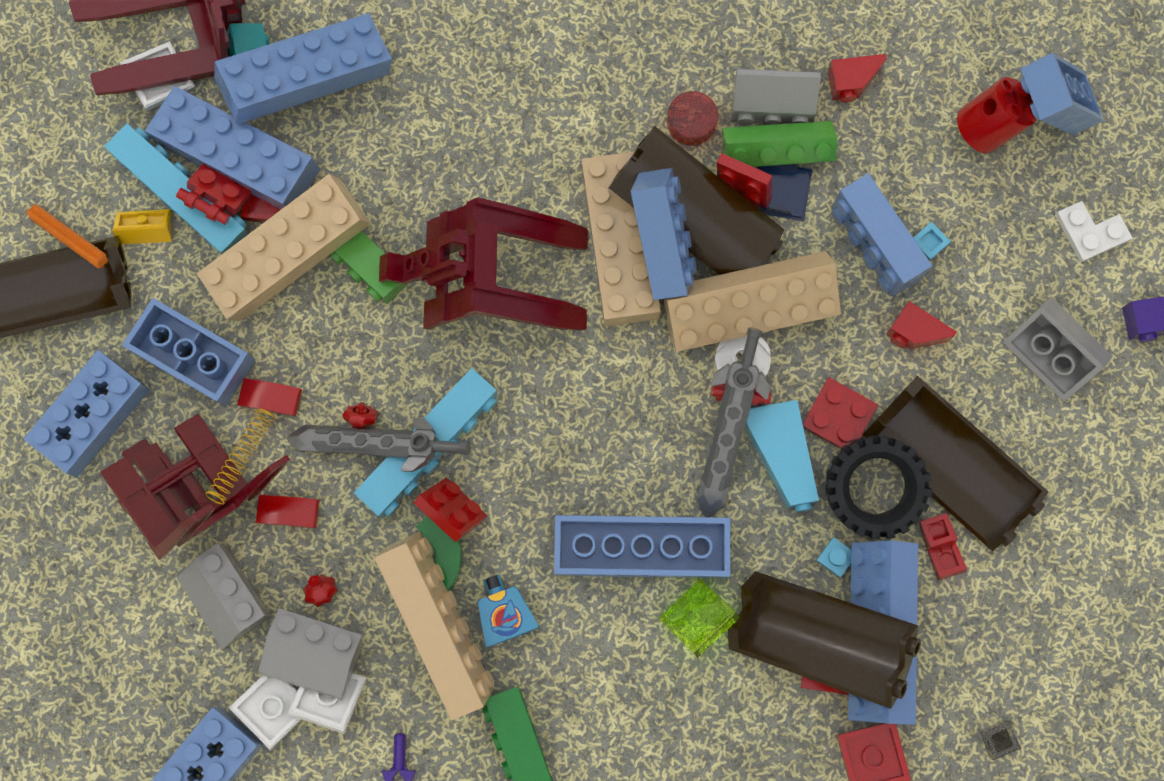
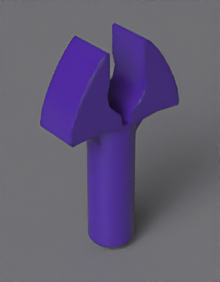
(399, 761)

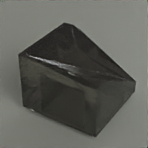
(1000, 740)

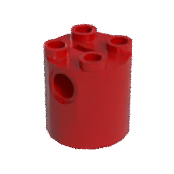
(996, 115)

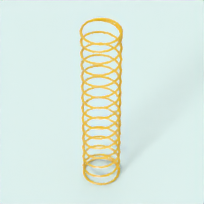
(214, 493)

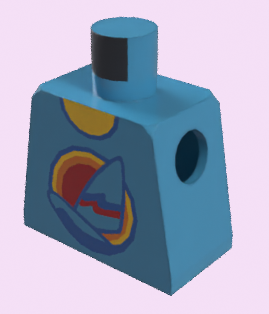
(504, 613)

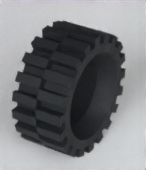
(904, 513)

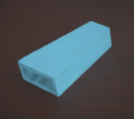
(783, 449)

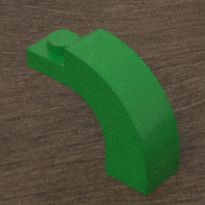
(447, 551)

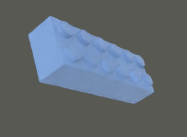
(302, 68)
(239, 151)
(642, 547)
(887, 582)

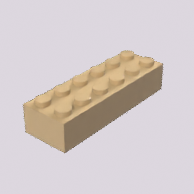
(617, 246)
(283, 248)
(754, 297)
(435, 625)

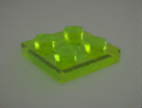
(699, 618)

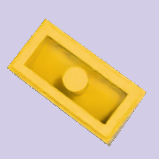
(143, 226)

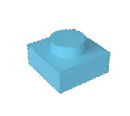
(931, 240)
(835, 557)

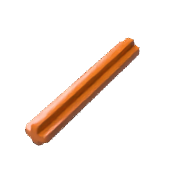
(67, 236)

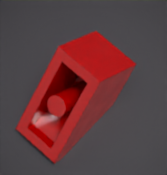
(853, 75)
(918, 329)

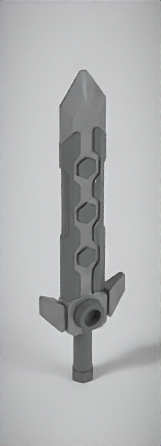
(731, 423)
(415, 445)

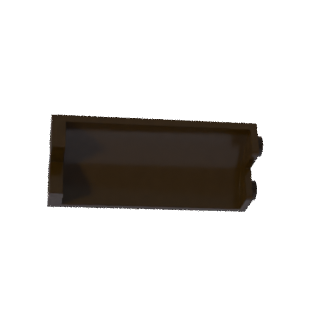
(723, 224)
(61, 288)
(966, 468)
(825, 639)

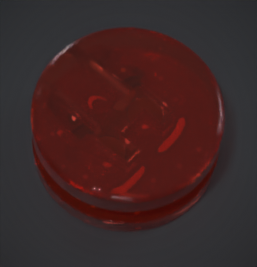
(692, 118)

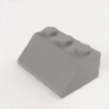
(774, 96)
(1058, 349)
(223, 595)
(310, 654)

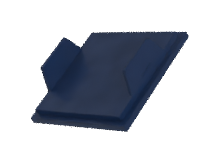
(789, 191)

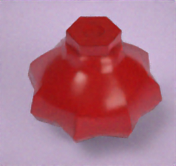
(360, 416)
(319, 590)

